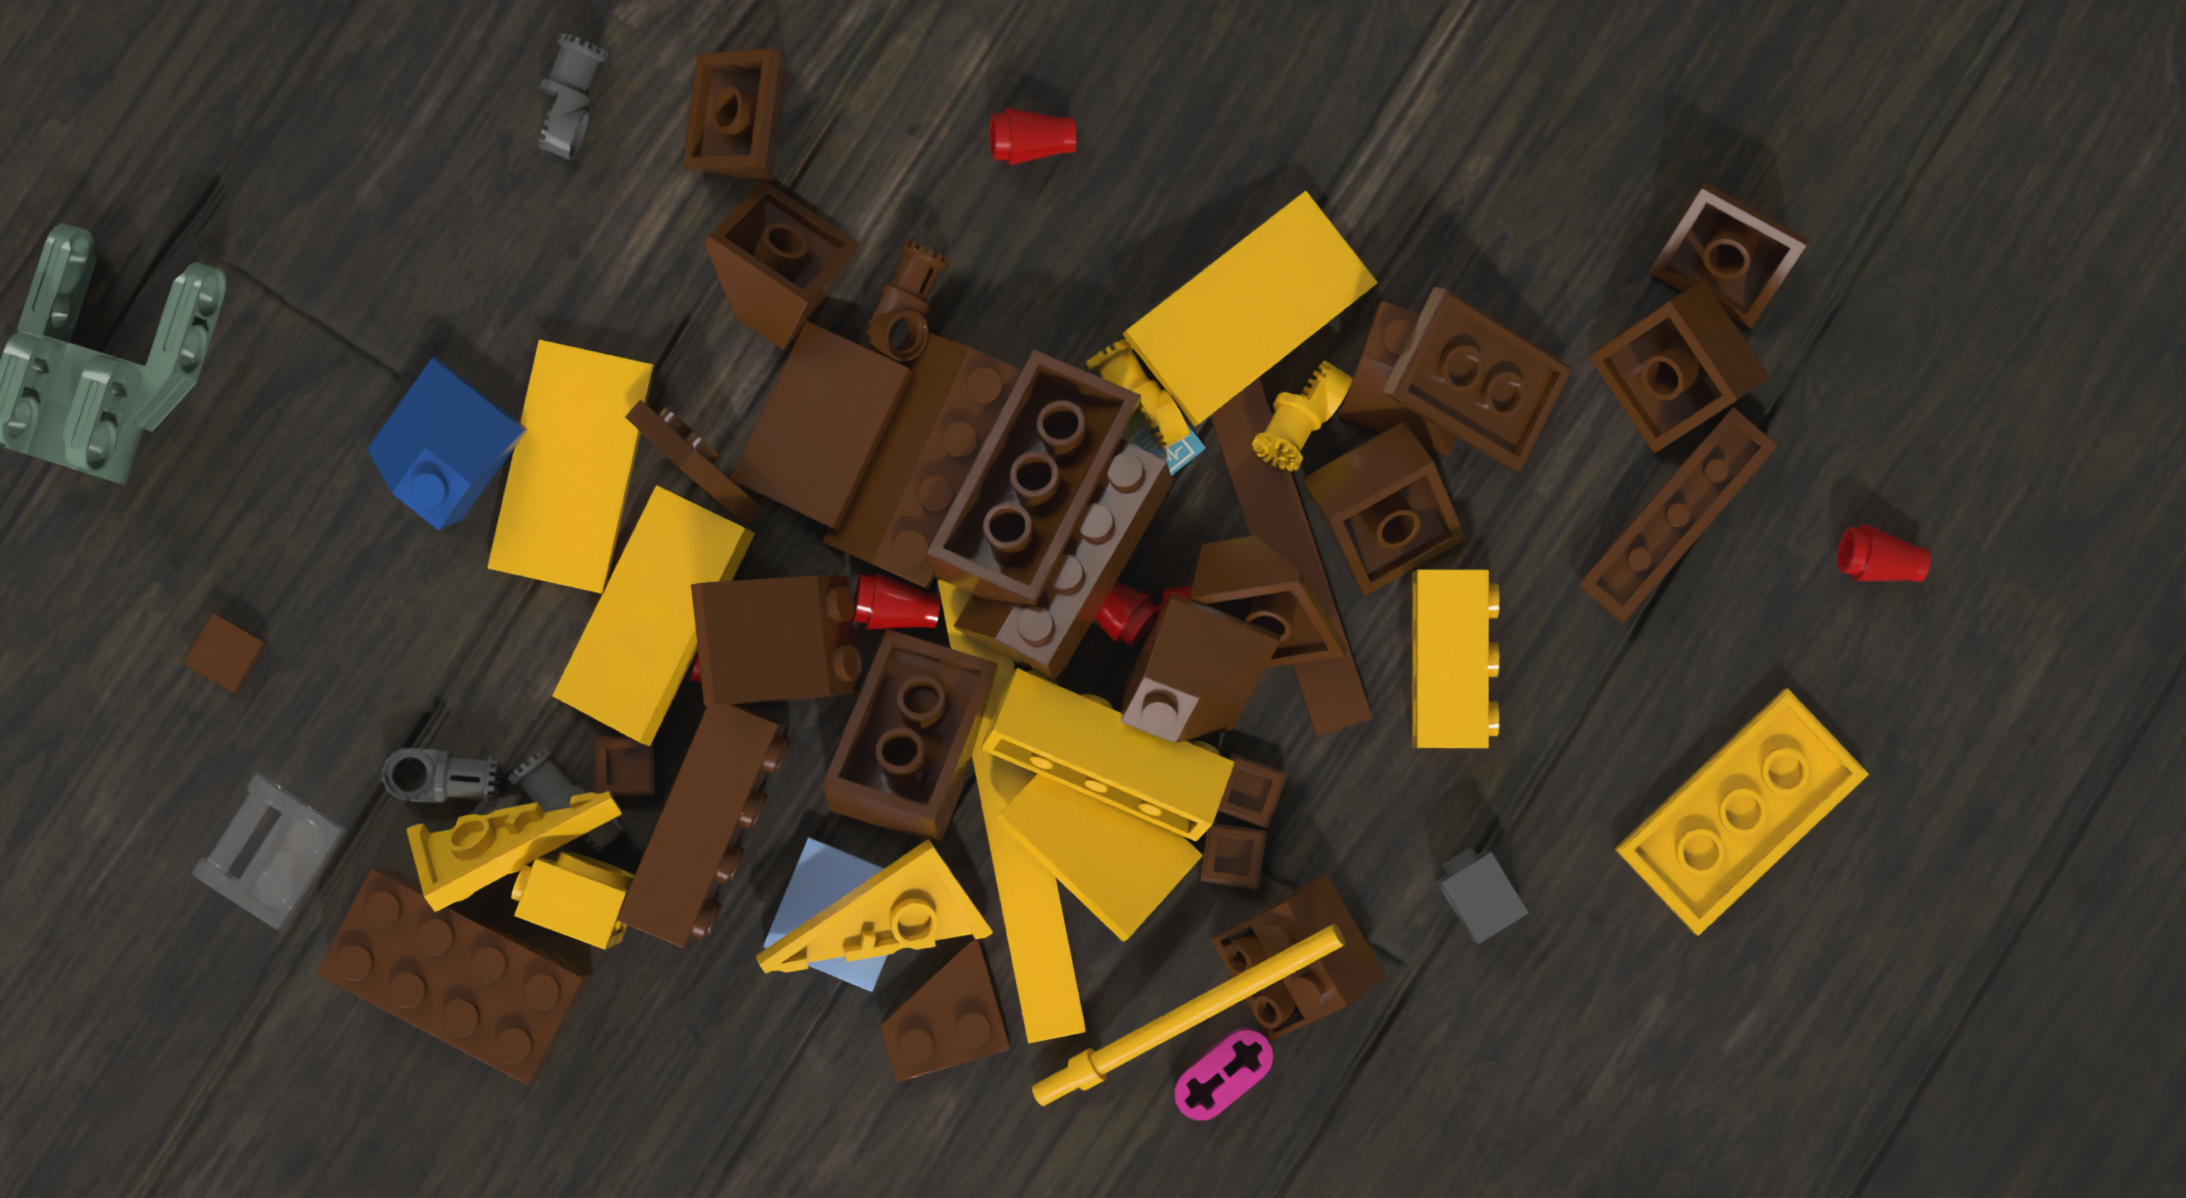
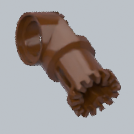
(907, 299)

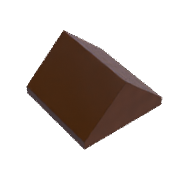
(736, 113)
(1732, 249)

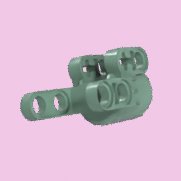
(83, 403)

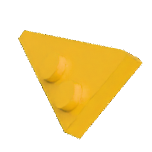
(497, 844)
(893, 910)

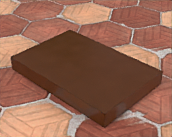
(1477, 379)
(821, 425)

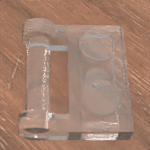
(283, 863)

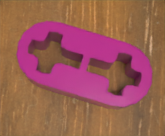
(1233, 1084)

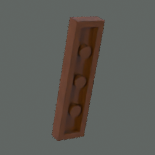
(1676, 515)

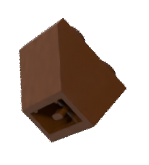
(1316, 988)

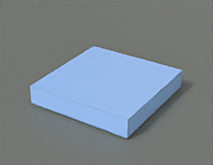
(818, 881)

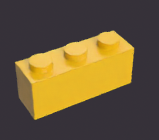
(1453, 659)

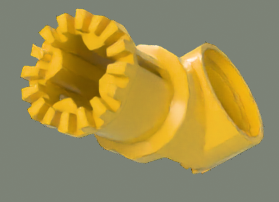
(1155, 405)
(1300, 415)

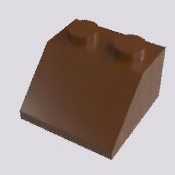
(1679, 366)
(1384, 508)

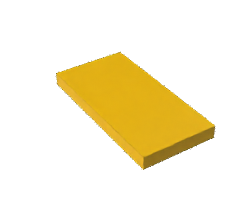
(1250, 308)
(571, 467)
(645, 619)
(1741, 811)

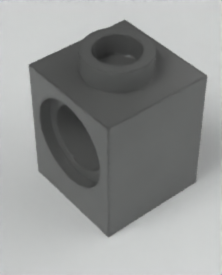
(1480, 894)

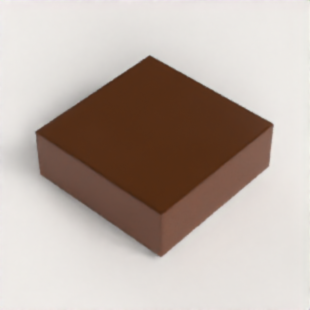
(225, 653)
(625, 766)
(1252, 791)
(1233, 855)

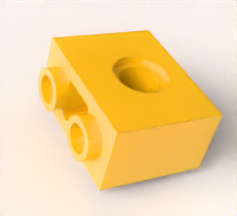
(574, 897)

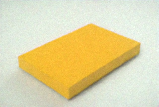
(1099, 852)

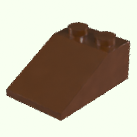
(776, 639)
(910, 737)

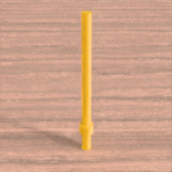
(1092, 1066)

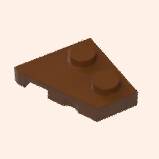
(692, 457)
(947, 1019)

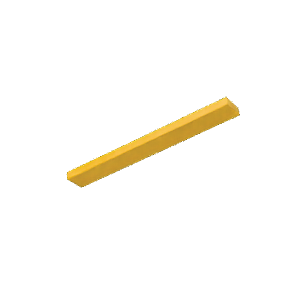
(1024, 885)

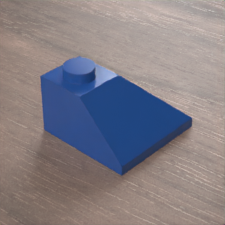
(443, 445)

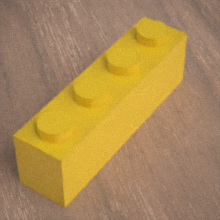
(1091, 751)

